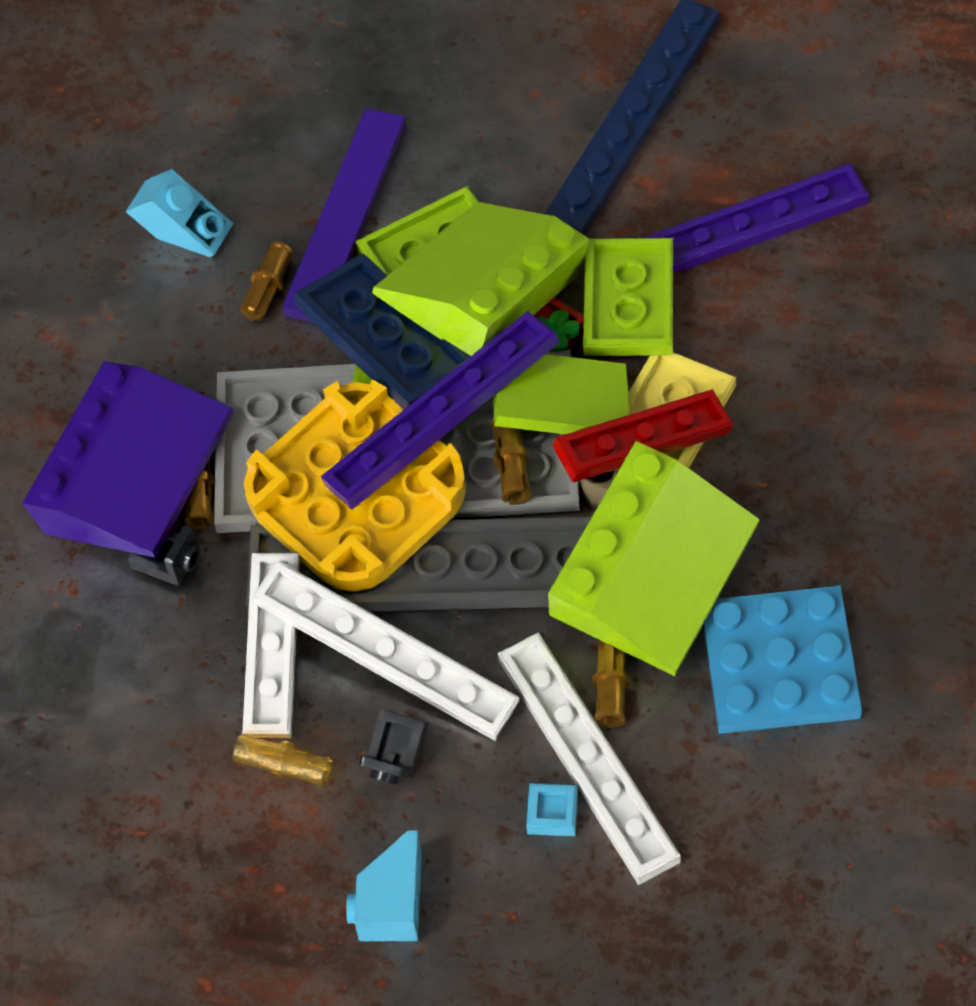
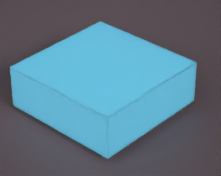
(552, 809)

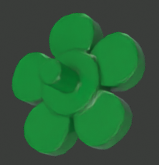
(564, 328)

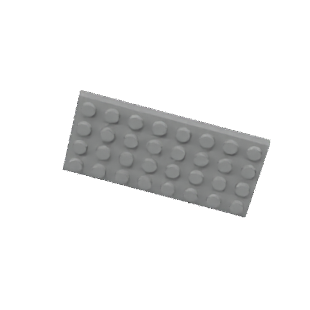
(275, 400)

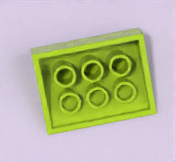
(485, 273)
(652, 560)

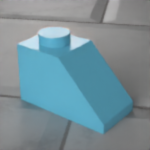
(389, 894)

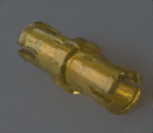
(282, 760)

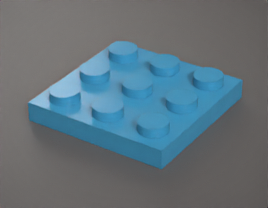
(781, 660)

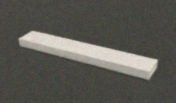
(386, 650)
(589, 759)

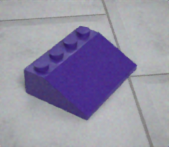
(126, 461)

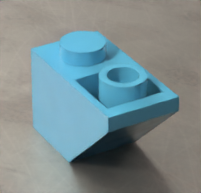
(179, 214)

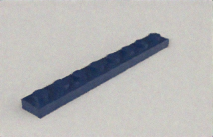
(634, 115)

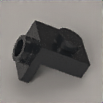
(176, 557)
(394, 747)

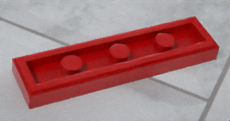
(660, 428)

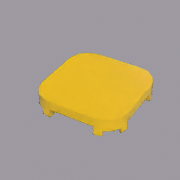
(374, 539)

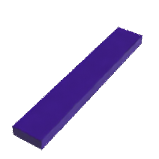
(349, 201)
(765, 217)
(439, 410)

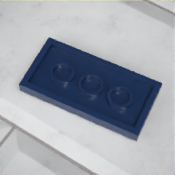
(375, 334)

